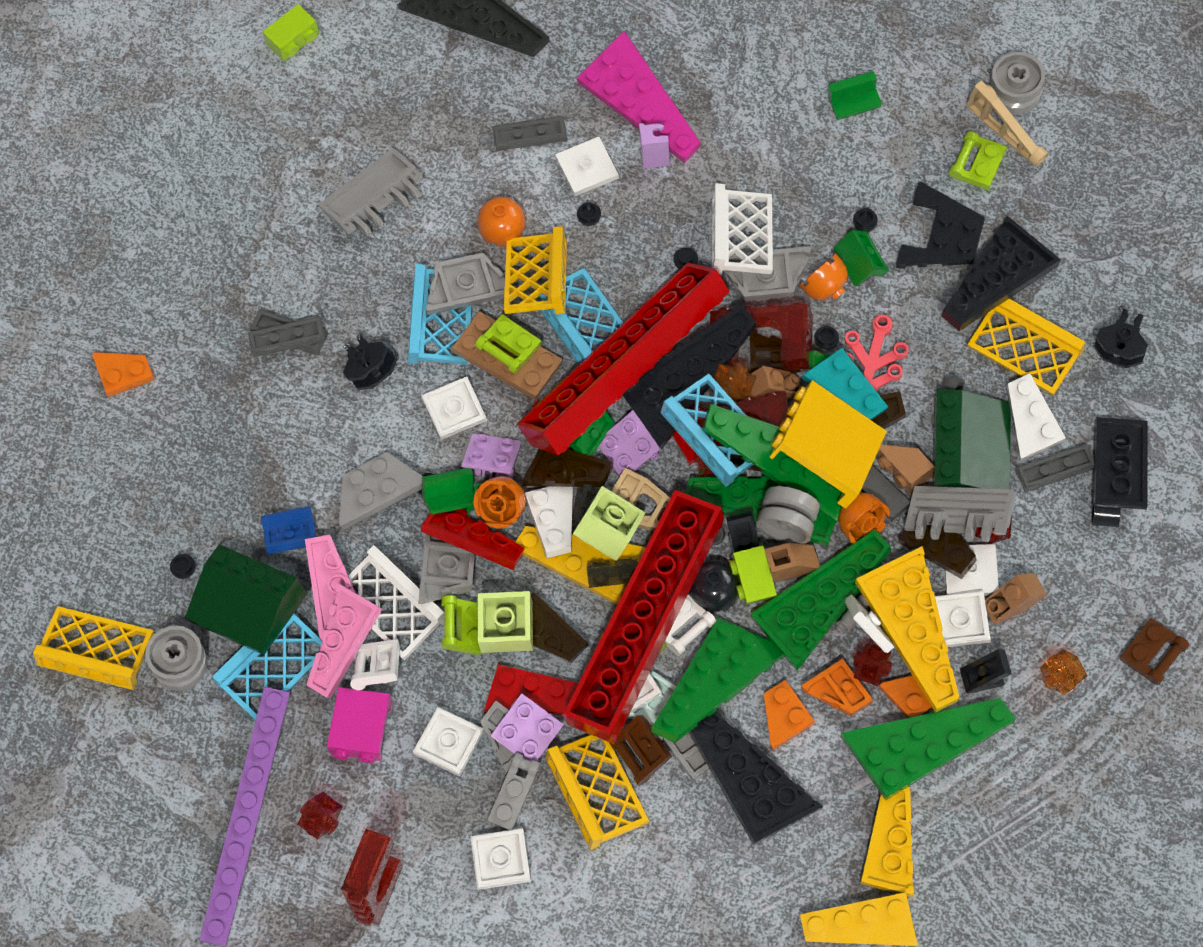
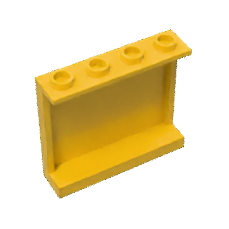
(829, 440)

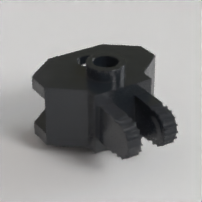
(1123, 341)
(368, 361)

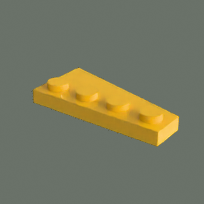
(890, 847)
(870, 921)

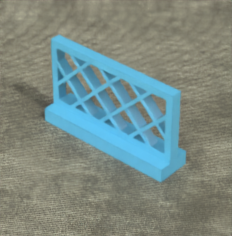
(418, 323)
(564, 324)
(693, 434)
(245, 657)

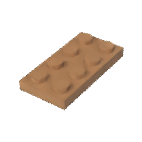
(529, 380)

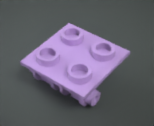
(629, 444)
(492, 455)
(527, 729)

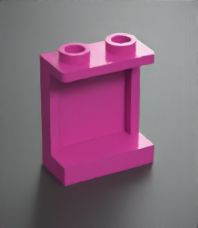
(358, 724)

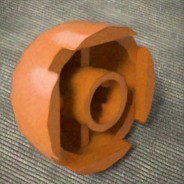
(501, 220)
(826, 280)
(499, 502)
(862, 517)

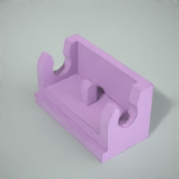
(653, 148)

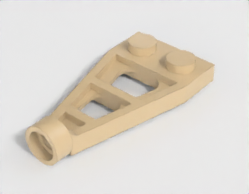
(982, 102)
(631, 486)

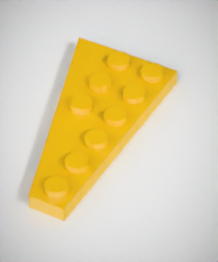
(574, 564)
(910, 616)

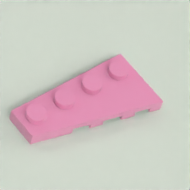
(325, 573)
(346, 630)

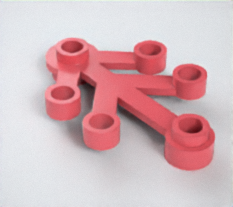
(872, 361)

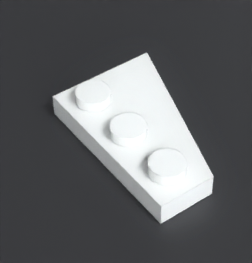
(1032, 418)
(552, 518)

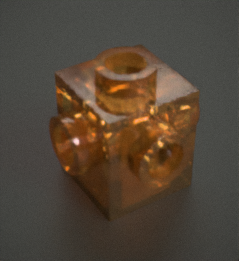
(735, 380)
(1063, 672)

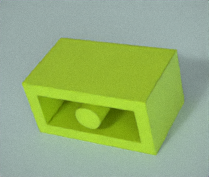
(291, 32)
(753, 575)

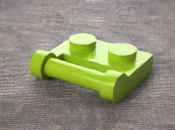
(985, 164)
(512, 338)
(465, 625)

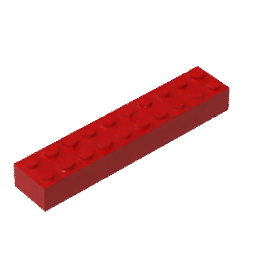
(623, 358)
(644, 617)

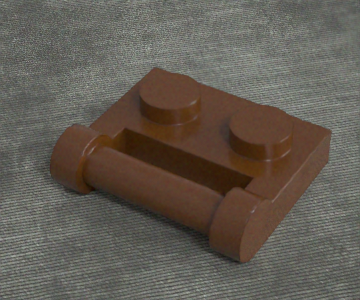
(1146, 647)
(646, 746)

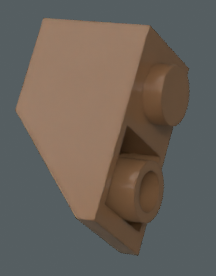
(774, 380)
(906, 465)
(791, 560)
(1014, 597)

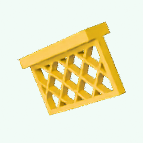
(556, 284)
(1042, 329)
(82, 664)
(578, 802)

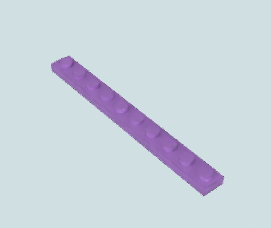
(244, 817)

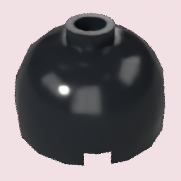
(715, 587)

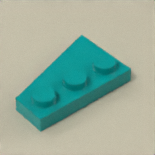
(845, 381)

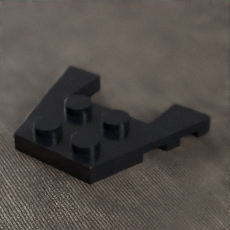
(953, 235)

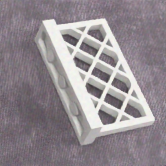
(722, 225)
(409, 591)

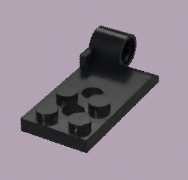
(1118, 486)

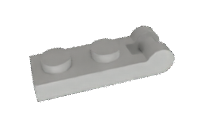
(513, 793)

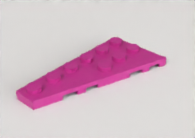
(632, 90)

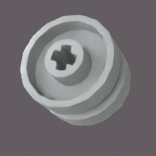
(1018, 81)
(788, 515)
(176, 658)

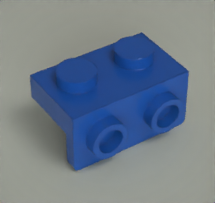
(288, 529)

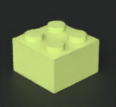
(609, 523)
(505, 622)

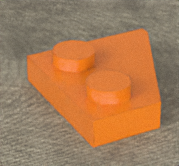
(122, 371)
(838, 689)
(906, 696)
(785, 715)

